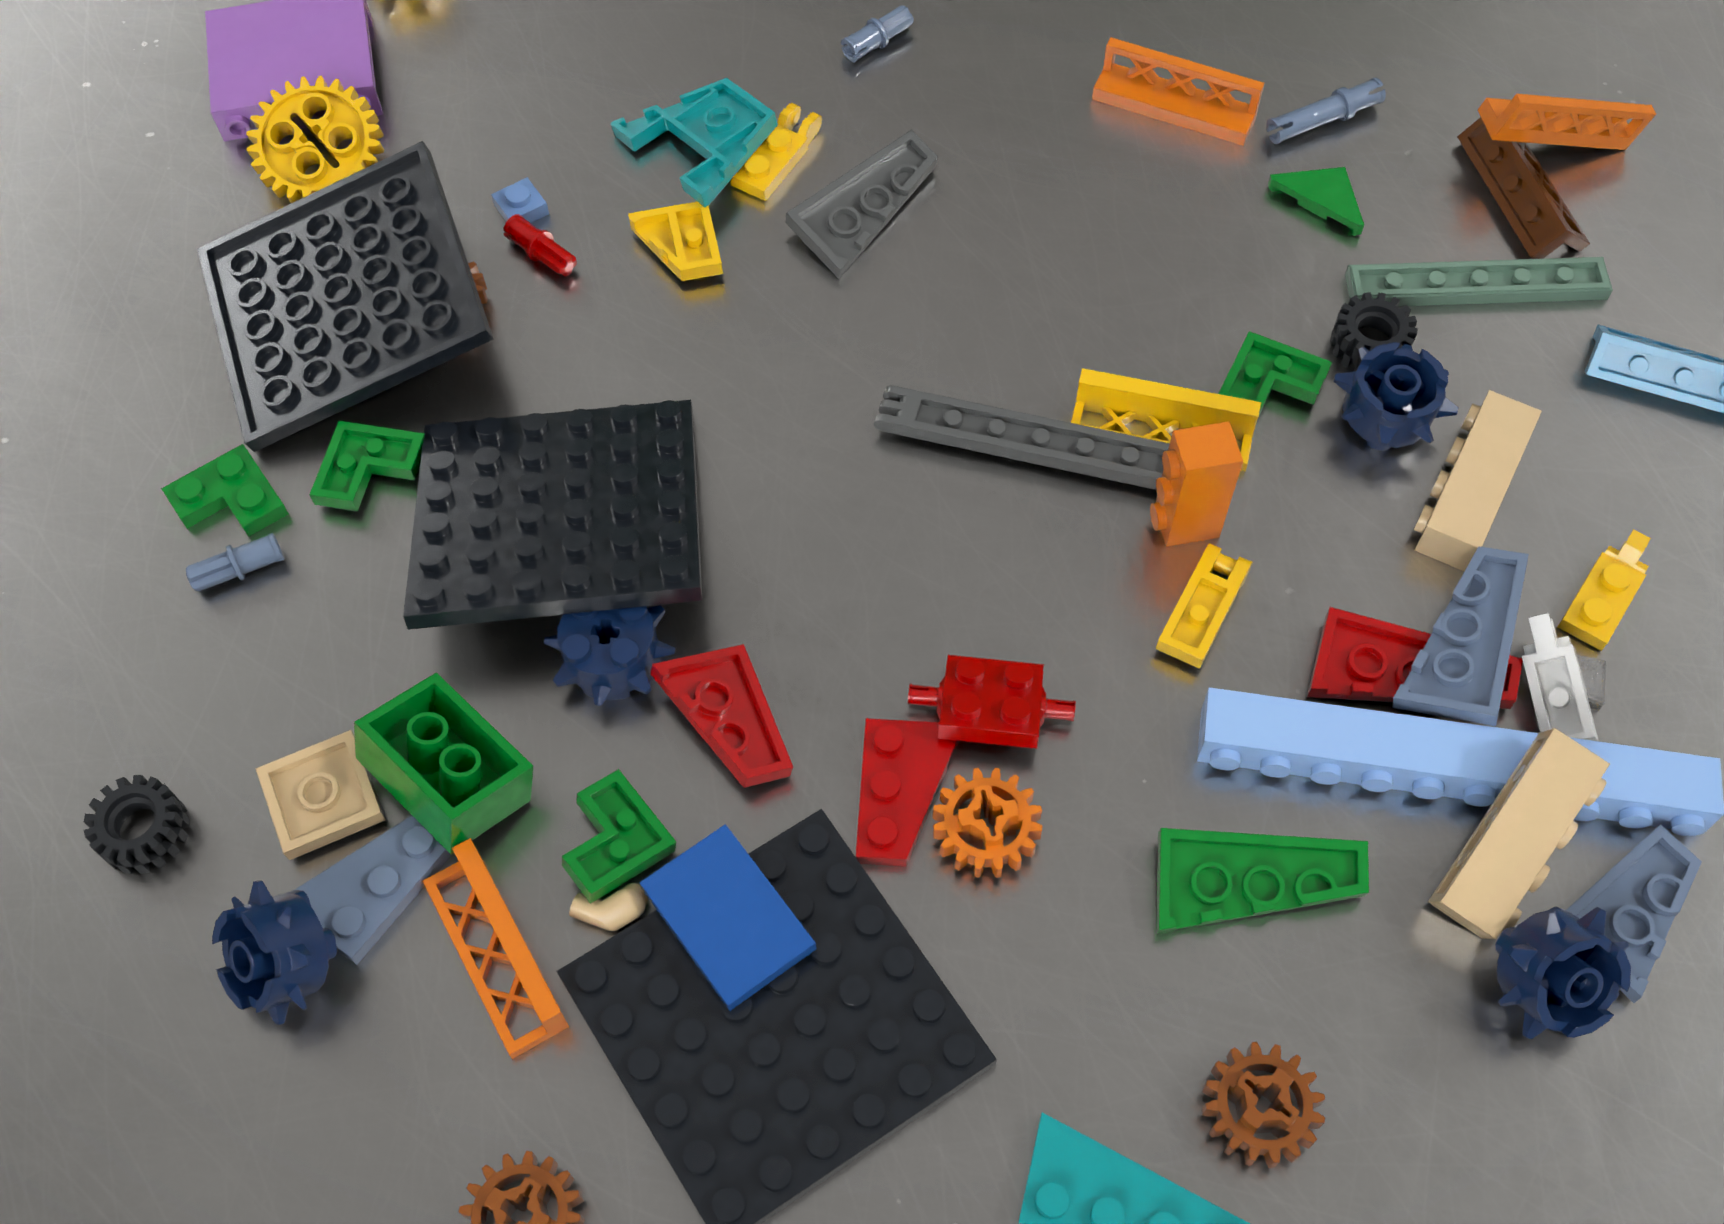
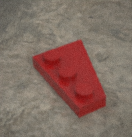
(728, 710)
(898, 783)

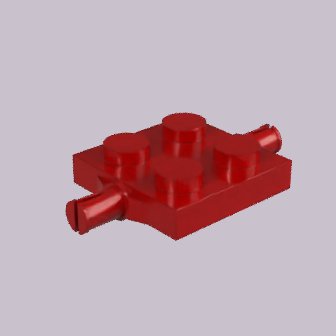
(991, 701)

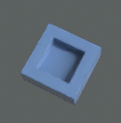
(520, 199)

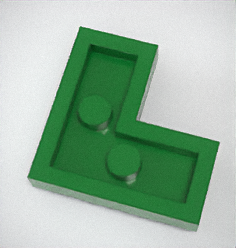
(1270, 365)
(358, 453)
(223, 482)
(627, 839)

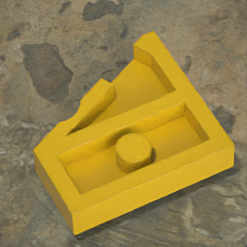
(680, 238)

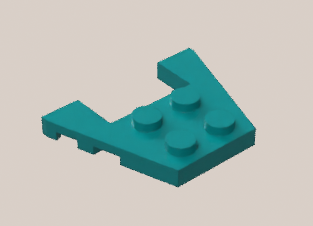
(716, 122)

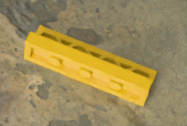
(1159, 404)

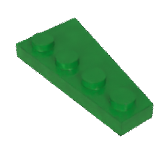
(1244, 875)

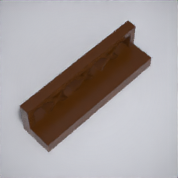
(1523, 192)

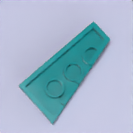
(1089, 1183)

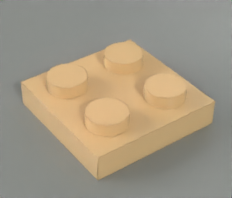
(319, 795)

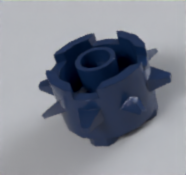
(1395, 395)
(609, 651)
(272, 951)
(1561, 971)

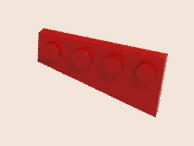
(1374, 657)

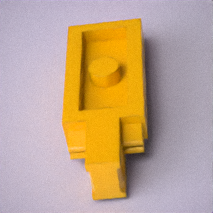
(1607, 592)

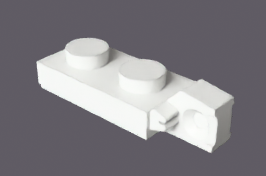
(1557, 682)

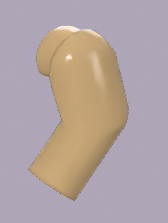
(612, 912)

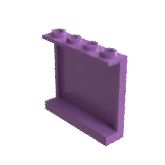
(281, 41)

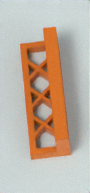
(1177, 98)
(1565, 121)
(505, 932)

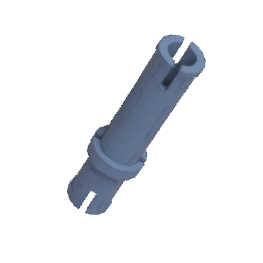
(1340, 105)

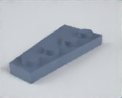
(1470, 646)

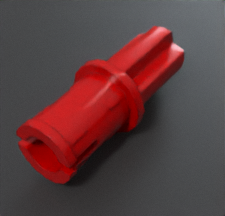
(539, 245)

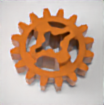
(1003, 807)

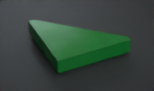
(1323, 193)

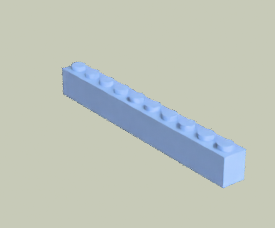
(1444, 758)

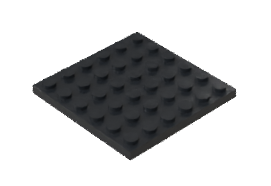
(341, 296)
(555, 515)
(802, 1070)

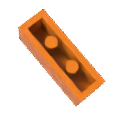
(1196, 483)

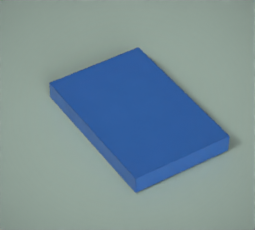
(728, 916)

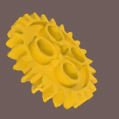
(344, 119)

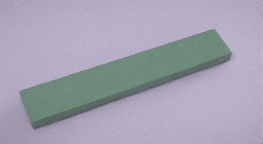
(1483, 281)

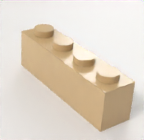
(1477, 481)
(1520, 834)

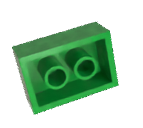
(443, 761)

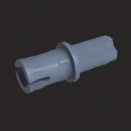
(876, 33)
(234, 562)

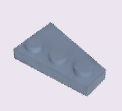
(374, 886)
(1642, 900)

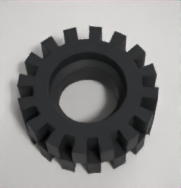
(1370, 314)
(122, 803)

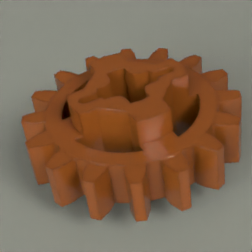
(1279, 1118)
(530, 1195)

